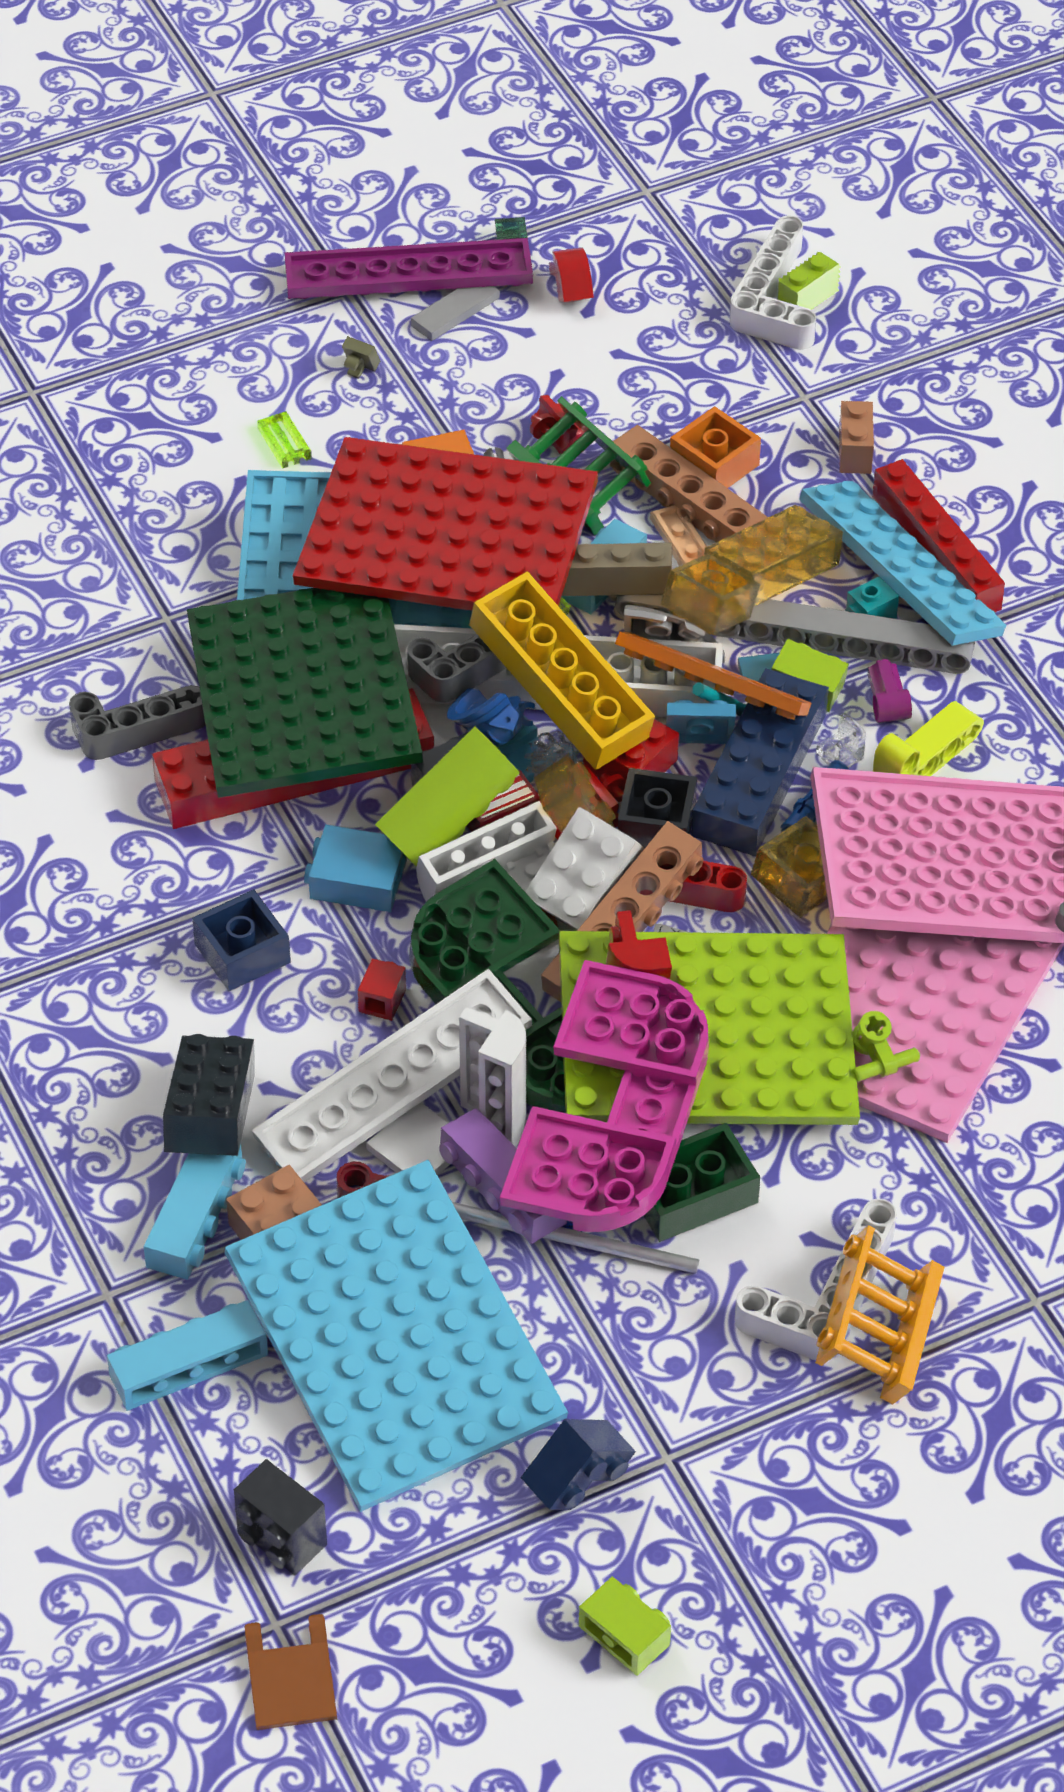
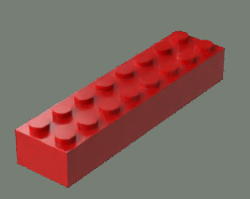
(189, 787)

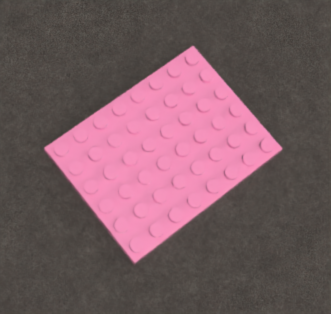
(941, 854)
(950, 1002)

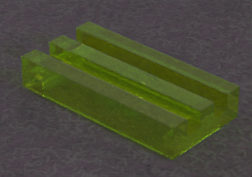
(291, 455)

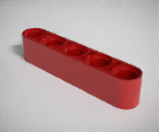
(712, 887)

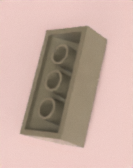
(619, 569)

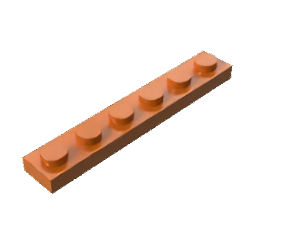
(725, 680)

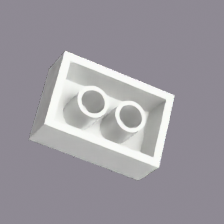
(582, 868)

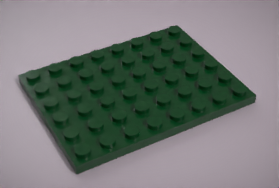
(301, 689)

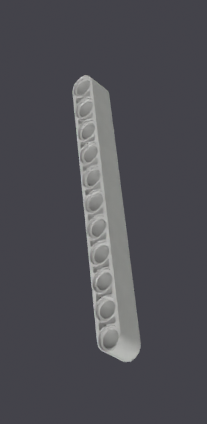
(837, 633)

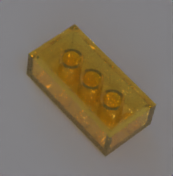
(781, 550)

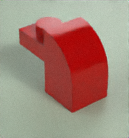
(572, 274)
(638, 955)

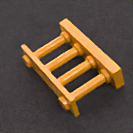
(913, 1315)

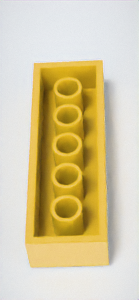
(561, 670)

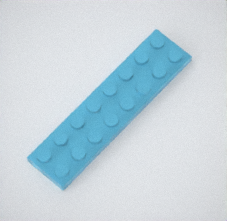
(903, 563)

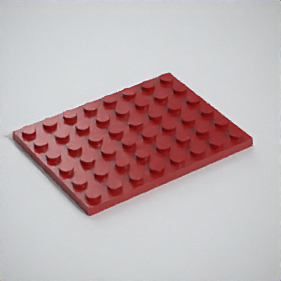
(442, 524)

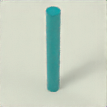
(710, 694)

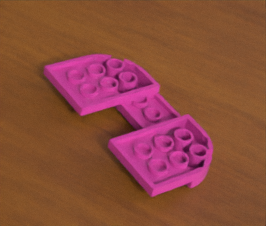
(616, 1168)

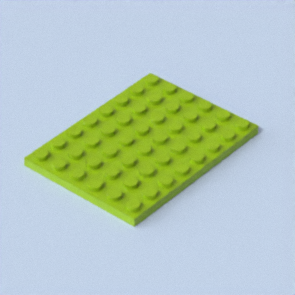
(772, 1020)

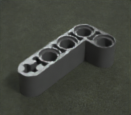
(450, 673)
(136, 723)

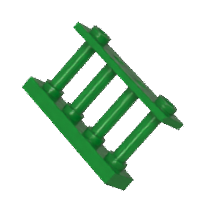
(576, 414)

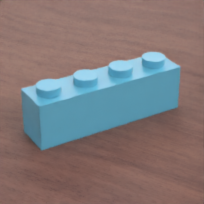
(191, 1213)
(187, 1354)

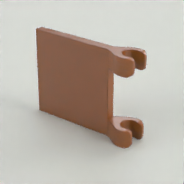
(291, 1682)

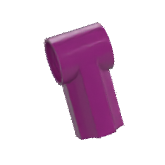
(889, 697)

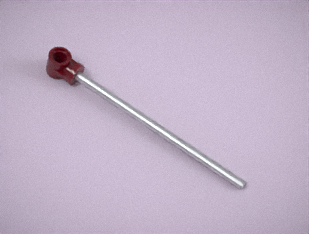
(360, 1174)

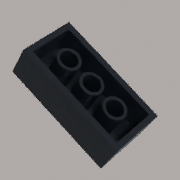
(209, 1095)

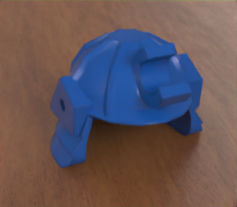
(495, 718)

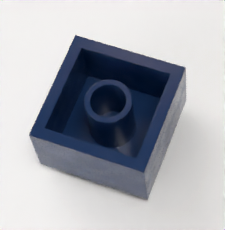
(241, 940)

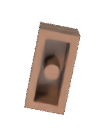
(856, 437)

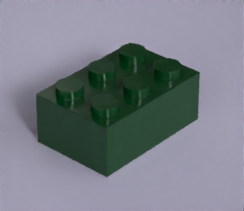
(705, 1183)

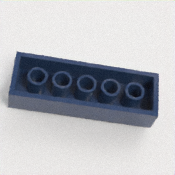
(757, 768)

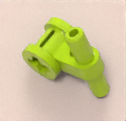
(874, 1044)

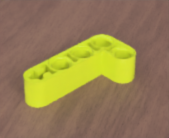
(930, 745)

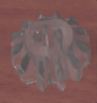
(548, 748)

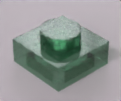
(510, 228)

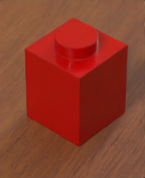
(382, 989)

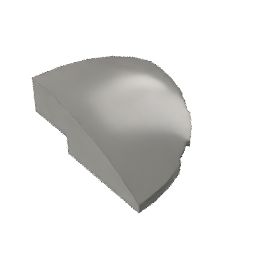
(663, 626)

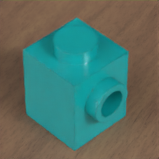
(873, 599)

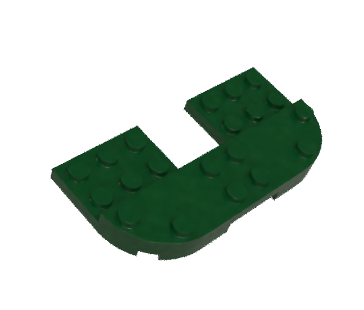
(491, 926)

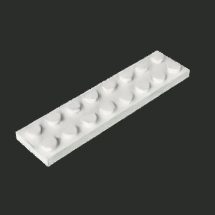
(380, 1083)

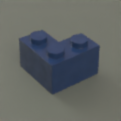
(574, 1458)

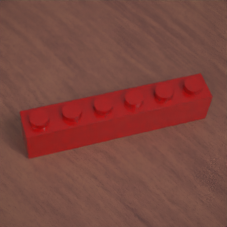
(922, 516)

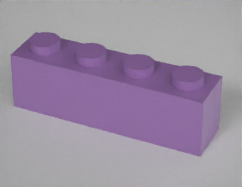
(484, 1161)

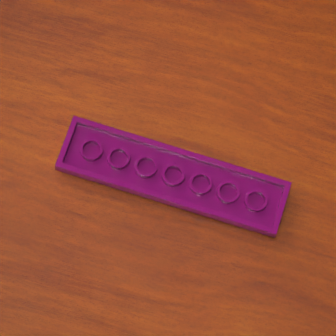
(408, 268)

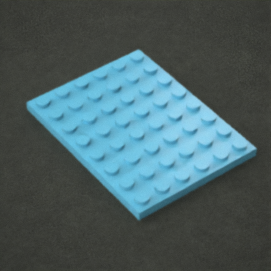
(395, 1334)

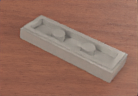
(453, 310)

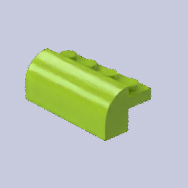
(448, 797)

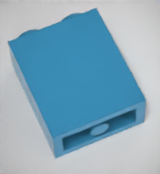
(355, 868)

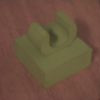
(359, 356)

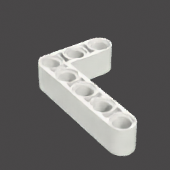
(753, 302)
(807, 1320)

